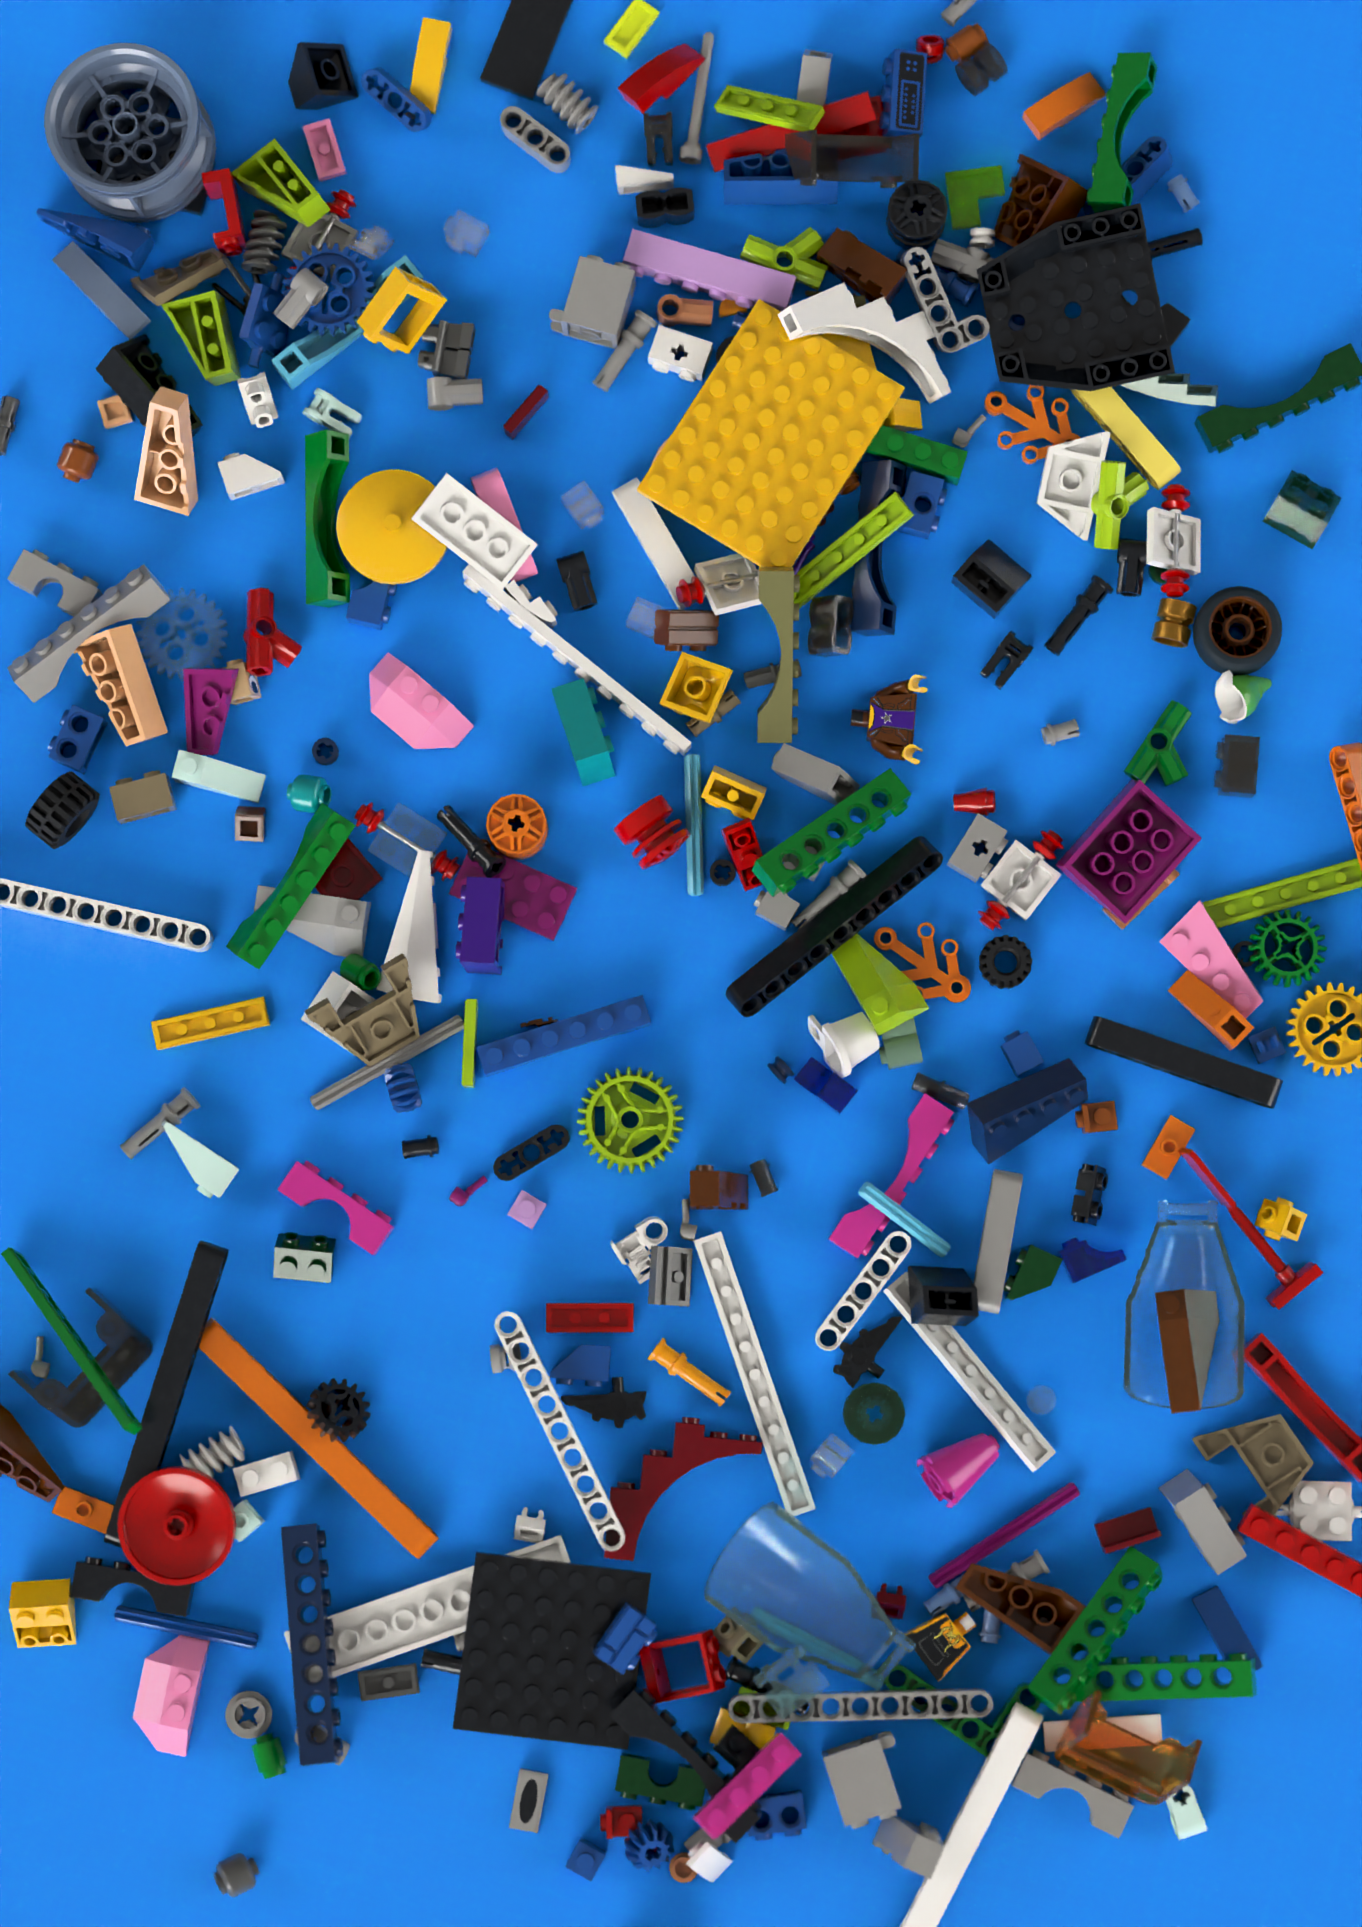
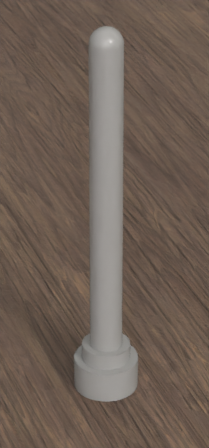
(691, 151)

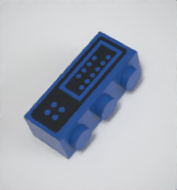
(903, 93)

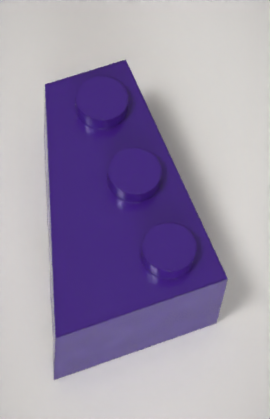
(481, 925)

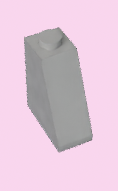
(814, 77)
(813, 774)

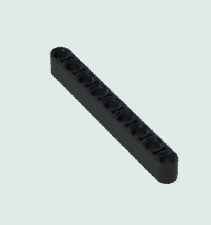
(834, 926)

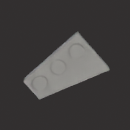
(1204, 1521)

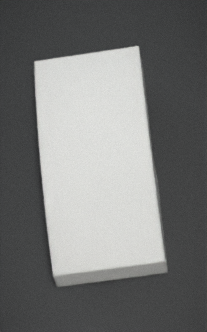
(543, 611)
(708, 1861)

